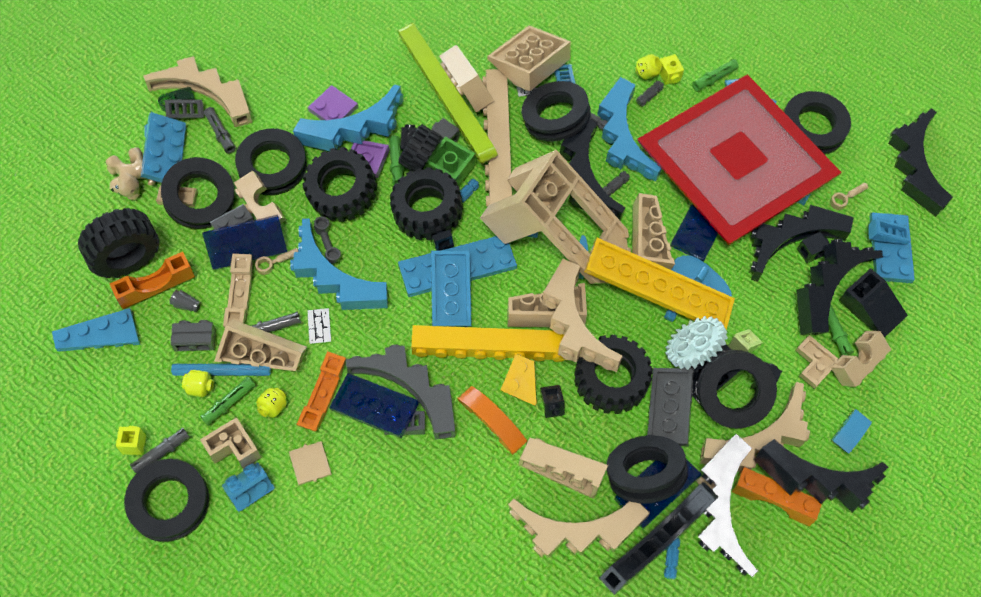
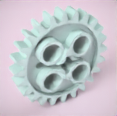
(696, 342)

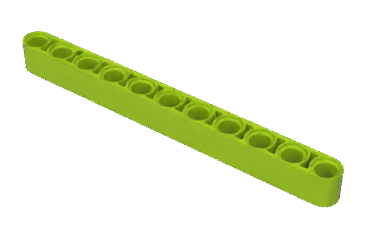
(447, 93)

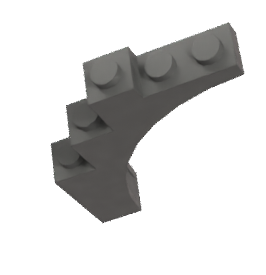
(414, 379)

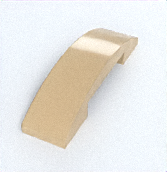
(239, 288)

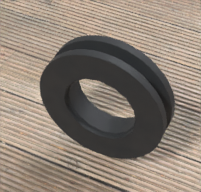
(827, 106)
(562, 127)
(273, 140)
(197, 168)
(760, 404)
(149, 478)
(650, 488)

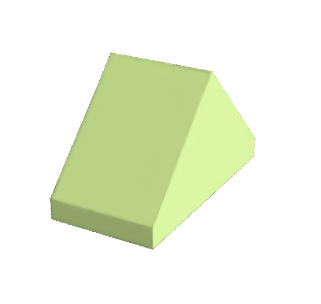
(745, 341)

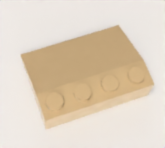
(530, 57)

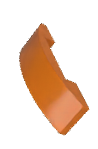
(323, 392)
(493, 418)

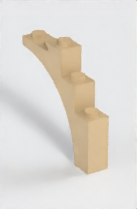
(208, 83)
(566, 320)
(786, 430)
(579, 536)

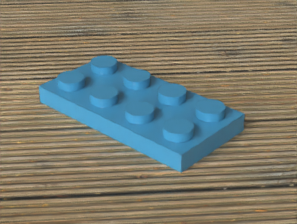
(162, 146)
(897, 258)
(451, 288)

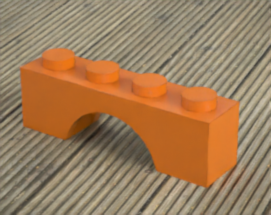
(133, 290)
(759, 487)

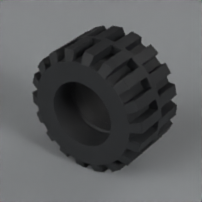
(419, 148)

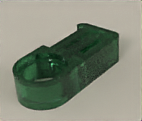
(181, 94)

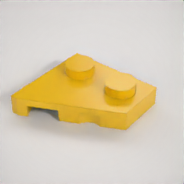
(521, 380)

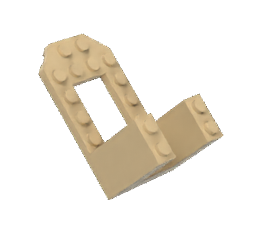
(541, 191)

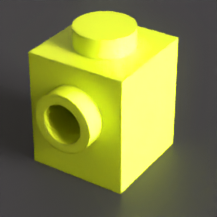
(671, 70)
(131, 440)

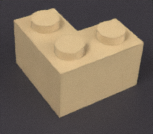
(231, 439)

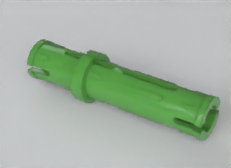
(701, 83)
(395, 152)
(838, 333)
(227, 401)

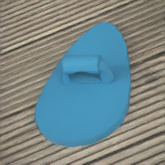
(700, 272)

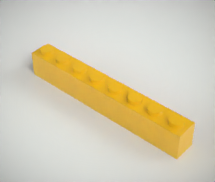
(485, 342)

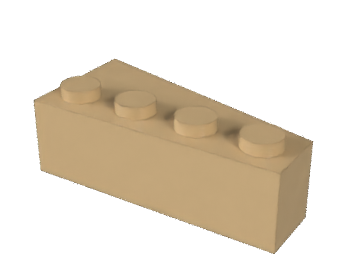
(465, 78)
(649, 233)
(530, 312)
(259, 348)
(563, 466)

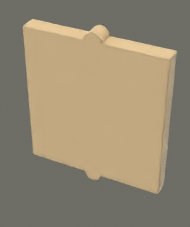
(310, 463)

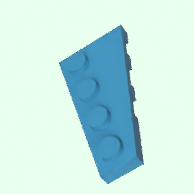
(107, 330)

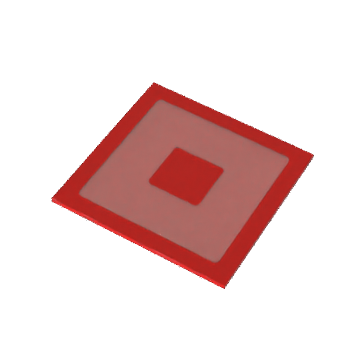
(738, 158)

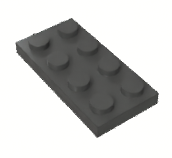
(671, 404)

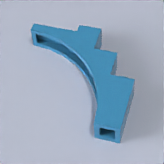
(354, 128)
(616, 132)
(349, 291)

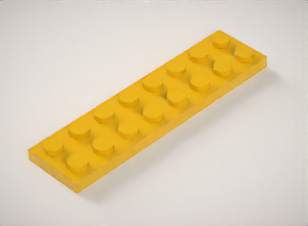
(657, 283)

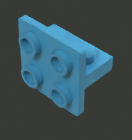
(247, 486)

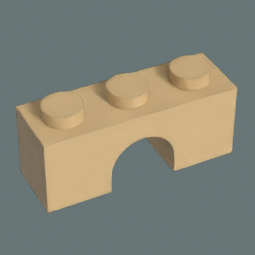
(250, 188)
(872, 350)

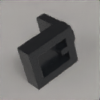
(406, 134)
(442, 240)
(553, 401)

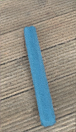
(221, 369)

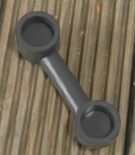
(321, 227)

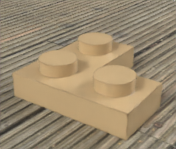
(819, 359)

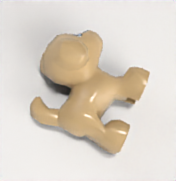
(127, 182)

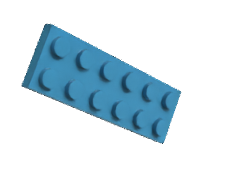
(486, 259)

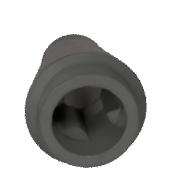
(184, 301)

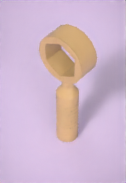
(851, 194)
(280, 258)

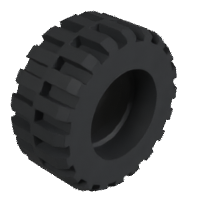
(333, 164)
(420, 185)
(118, 243)
(609, 397)

